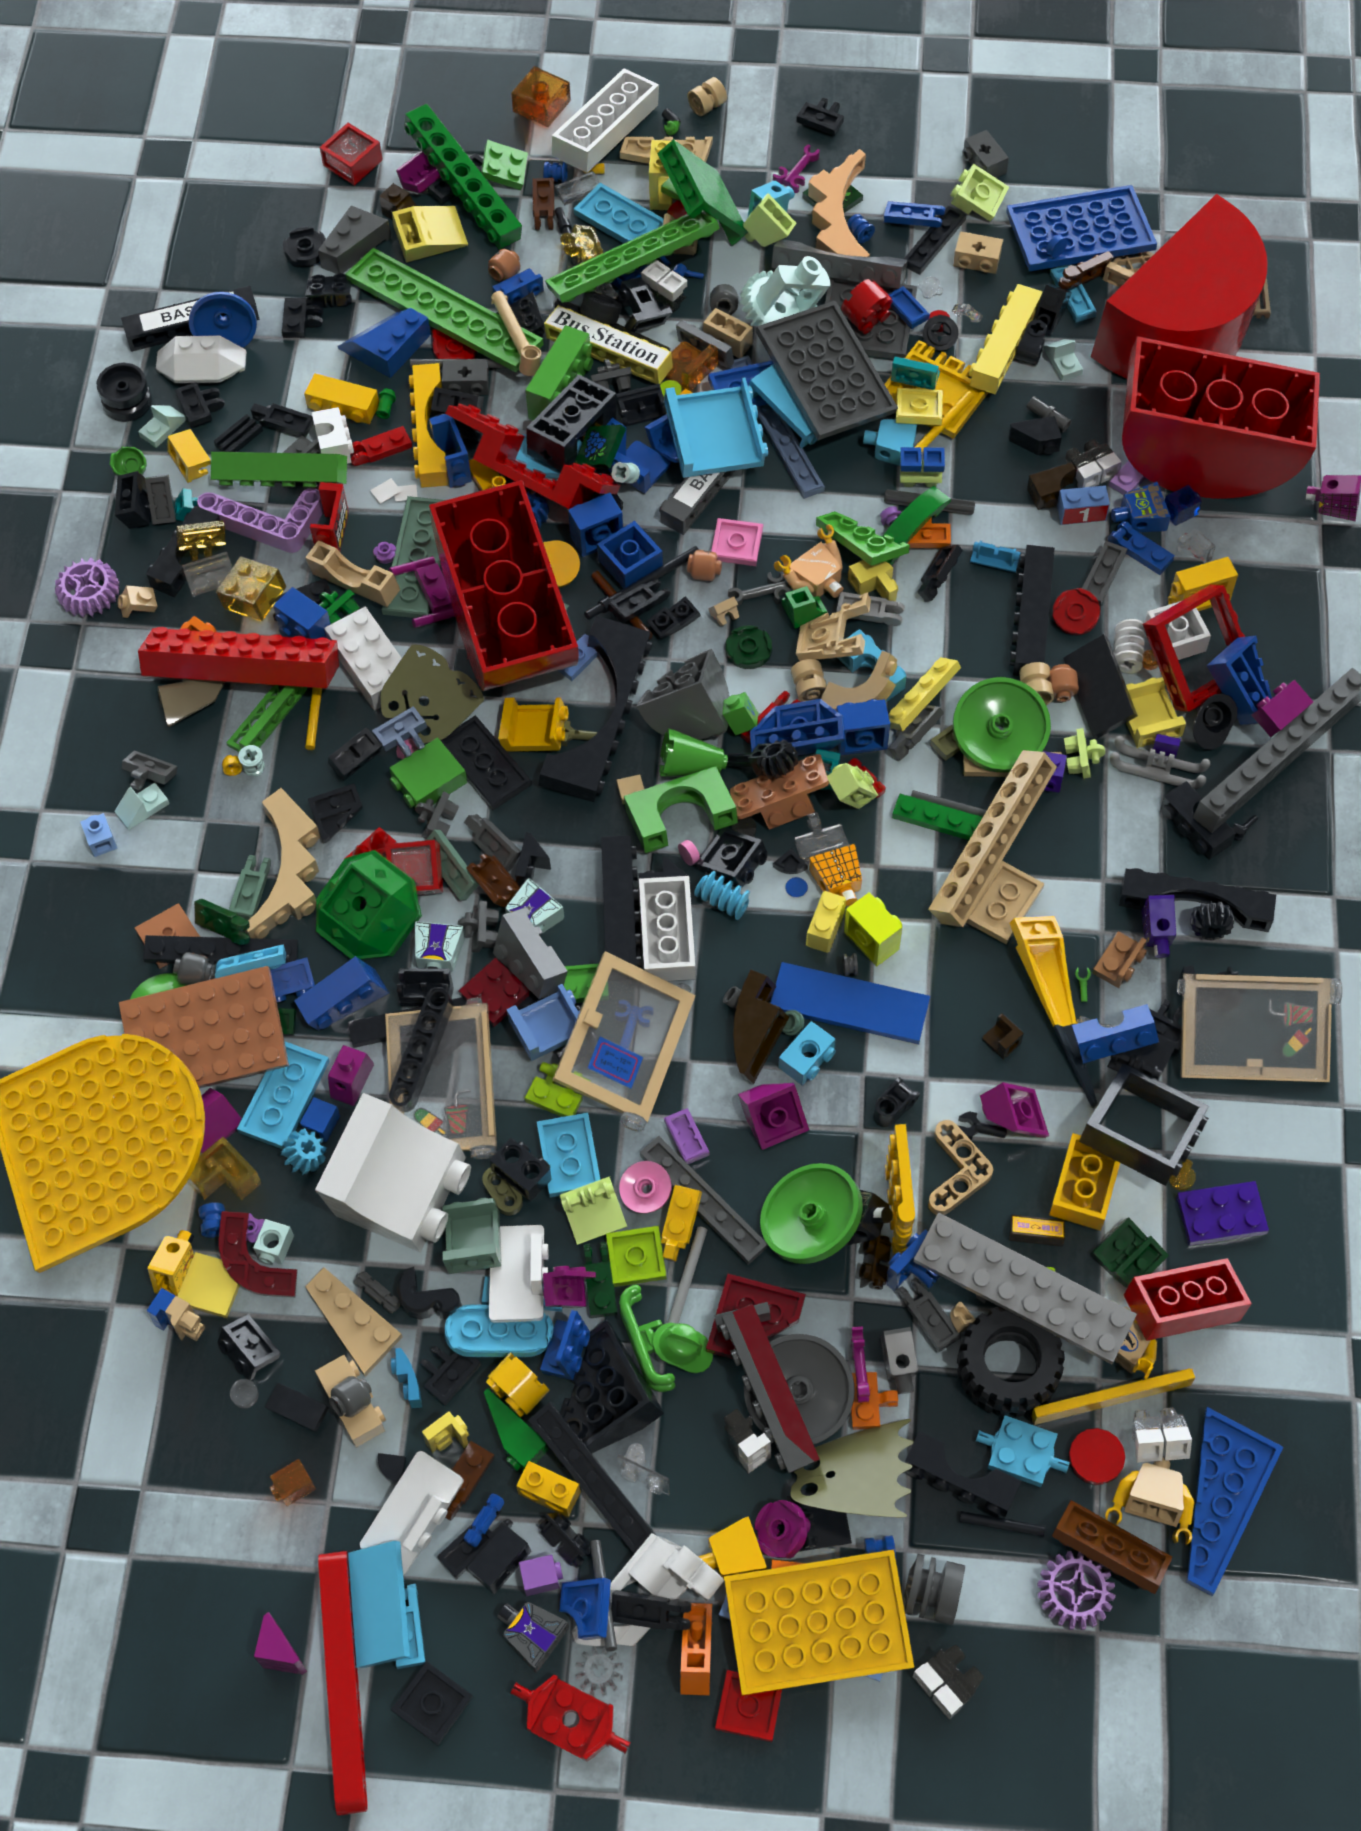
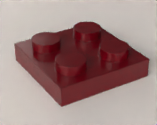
(496, 988)

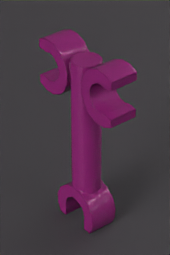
(793, 177)
(858, 1356)

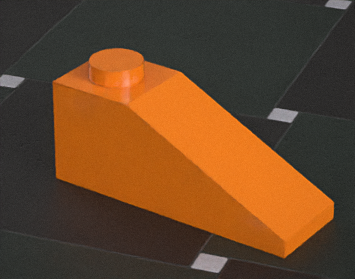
(696, 1651)

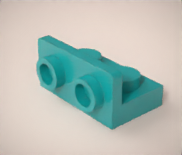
(915, 373)

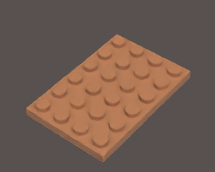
(214, 1026)

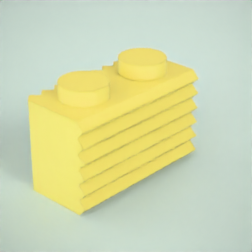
(826, 921)

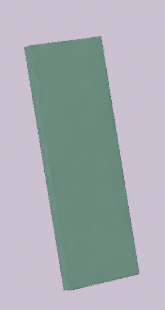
(413, 543)

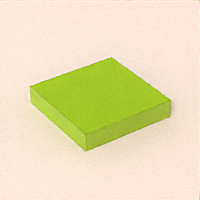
(636, 1256)

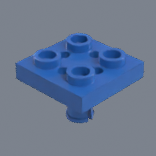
(903, 1266)

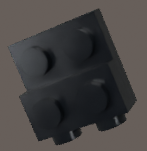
(733, 857)

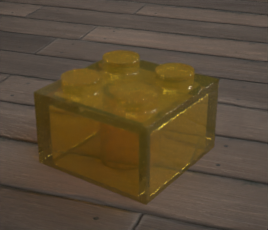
(251, 588)

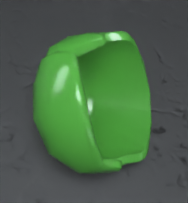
(127, 461)

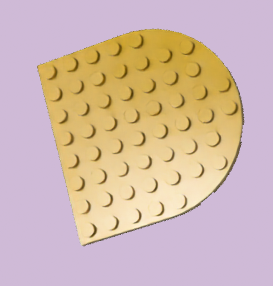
(97, 1141)

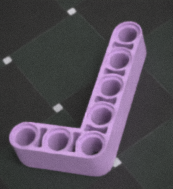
(284, 534)

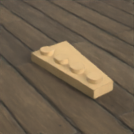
(639, 148)
(357, 1325)

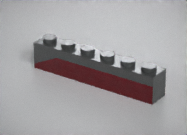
(769, 1388)

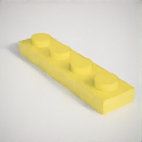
(922, 693)

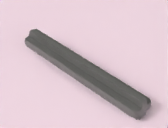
(907, 498)

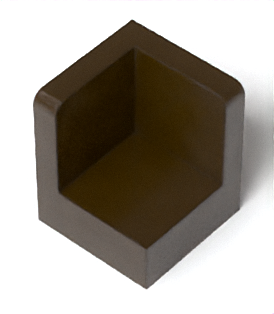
(1003, 1037)

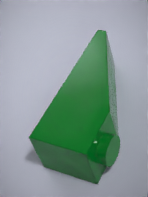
(517, 1438)

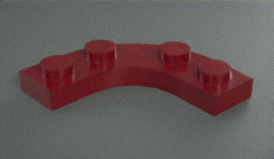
(243, 1268)

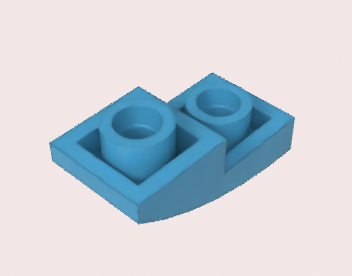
(403, 1369)

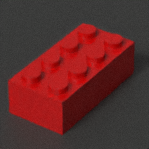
(1187, 1299)

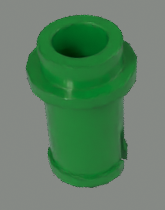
(387, 398)

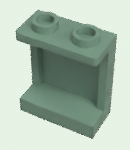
(472, 1236)

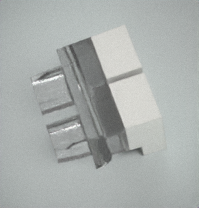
(1161, 1436)

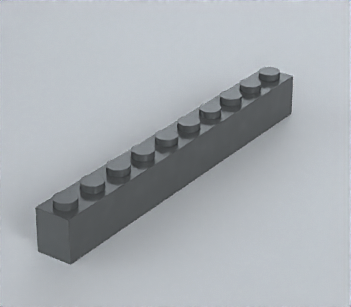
(1279, 752)

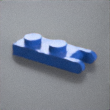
(913, 214)

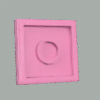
(737, 541)

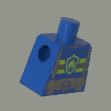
(1143, 509)

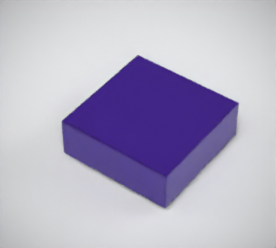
(1166, 744)

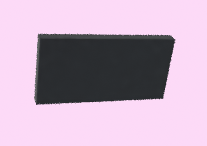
(1101, 687)
(486, 763)

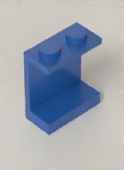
(447, 437)

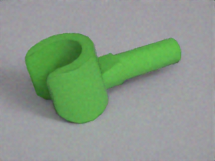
(1083, 984)

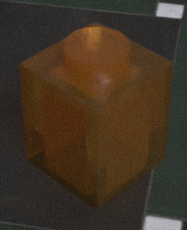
(291, 1483)

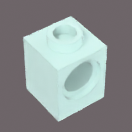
(269, 1232)

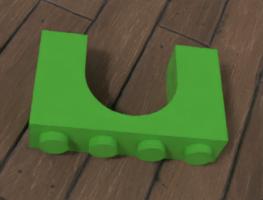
(701, 788)

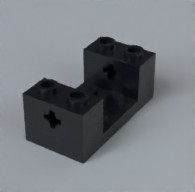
(557, 428)

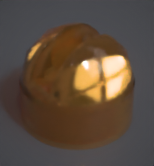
(1147, 660)

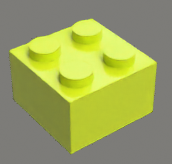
(873, 928)

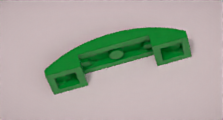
(916, 516)

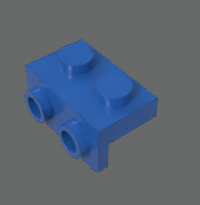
(292, 978)

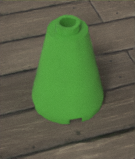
(688, 755)

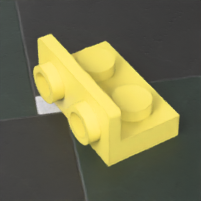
(441, 1432)

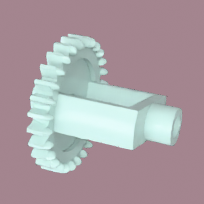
(778, 293)

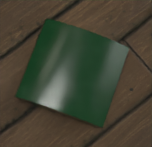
(1128, 1253)

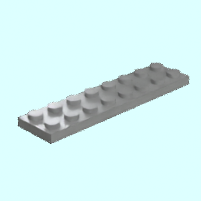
(1025, 1288)

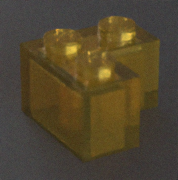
(223, 1165)

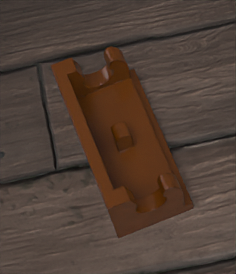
(494, 880)

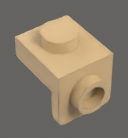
(137, 599)

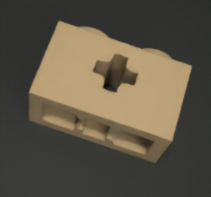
(978, 252)
(729, 330)

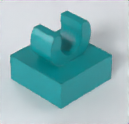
(184, 503)

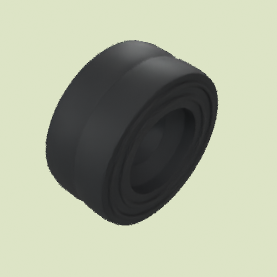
(601, 307)

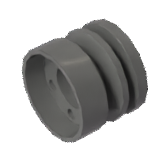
(934, 1589)

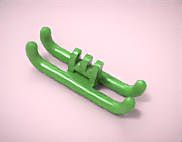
(642, 1341)

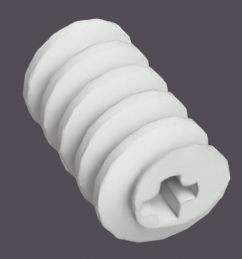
(1129, 645)

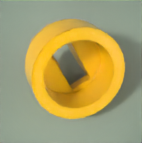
(236, 766)

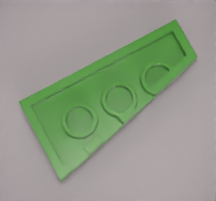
(862, 539)

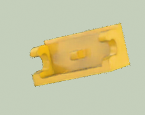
(188, 455)

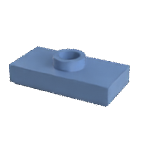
(586, 656)

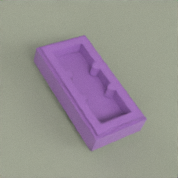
(686, 1136)

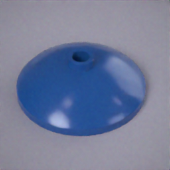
(236, 326)

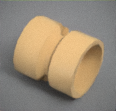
(707, 96)
(1036, 677)
(808, 679)

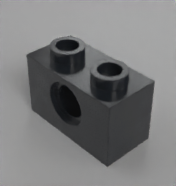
(132, 500)

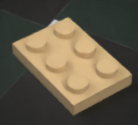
(1005, 898)

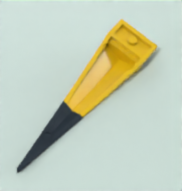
(1045, 961)

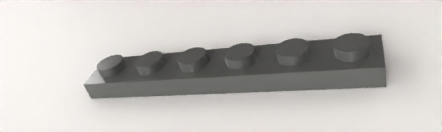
(711, 1206)

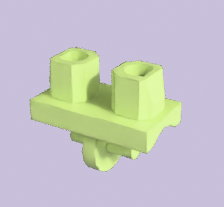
(1081, 763)

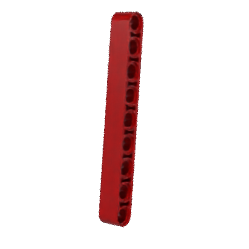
(342, 1685)

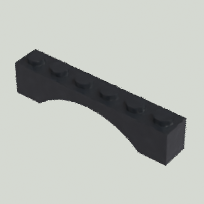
(1250, 908)

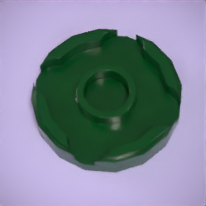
(748, 647)

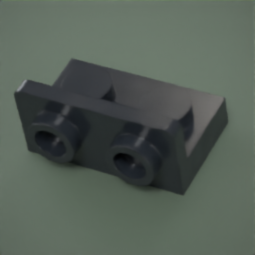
(247, 1346)

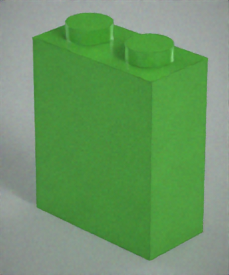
(427, 774)

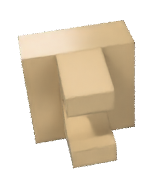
(719, 610)

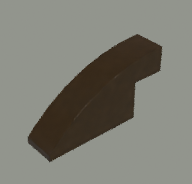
(756, 1025)

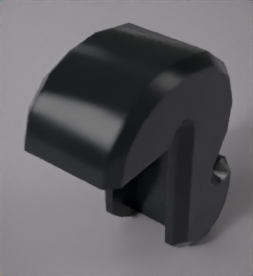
(425, 1303)

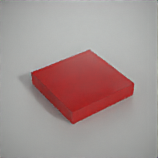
(747, 1714)

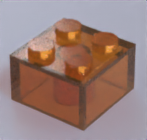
(541, 96)

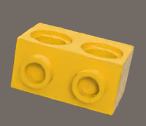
(548, 1489)

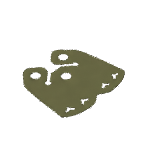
(438, 683)

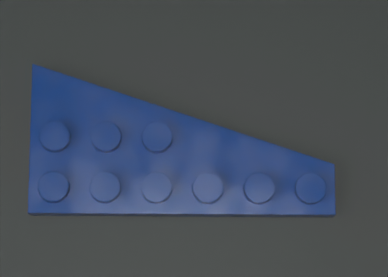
(1229, 1484)

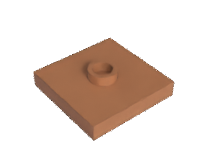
(168, 923)

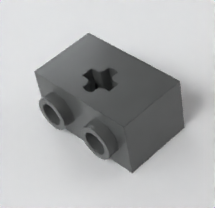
(985, 153)
(466, 376)

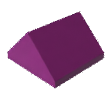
(220, 1118)
(274, 1649)

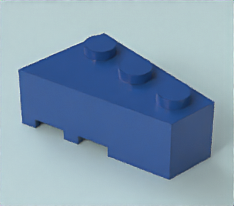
(1240, 677)

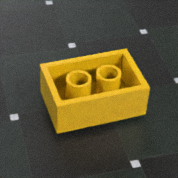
(1084, 1185)

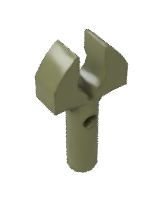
(571, 734)

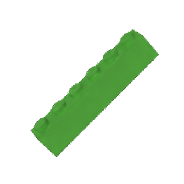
(278, 468)

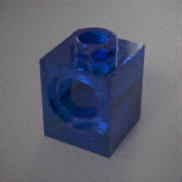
(1183, 504)

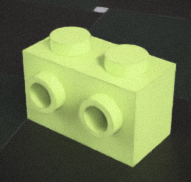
(852, 785)

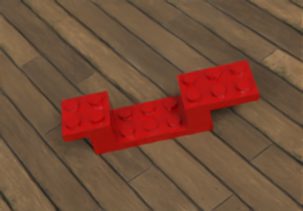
(499, 452)

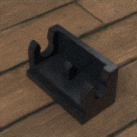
(640, 405)
(418, 982)
(499, 1559)

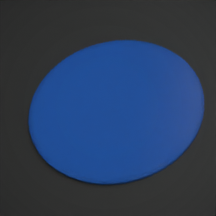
(796, 887)

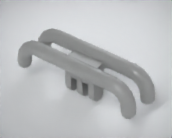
(1158, 765)

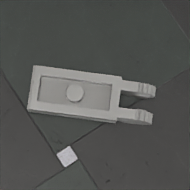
(877, 609)

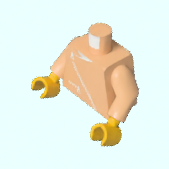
(817, 568)

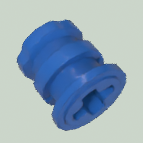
(556, 171)
(860, 228)

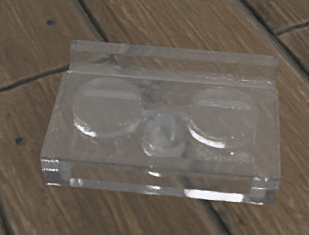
(207, 573)

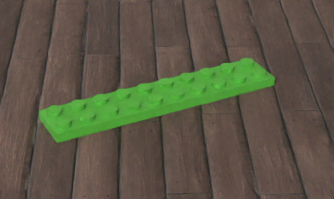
(445, 308)

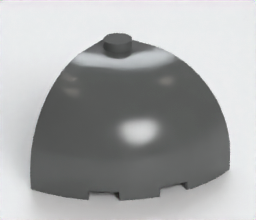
(688, 699)

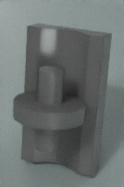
(612, 375)
(443, 807)
(476, 926)

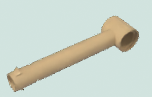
(529, 354)

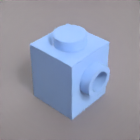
(98, 834)

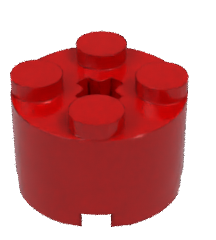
(867, 305)

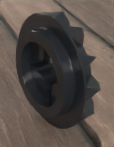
(949, 328)

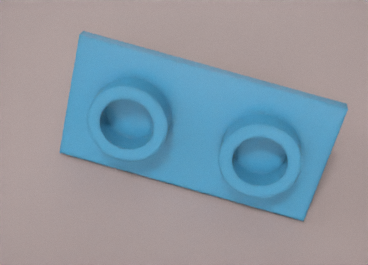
(995, 557)

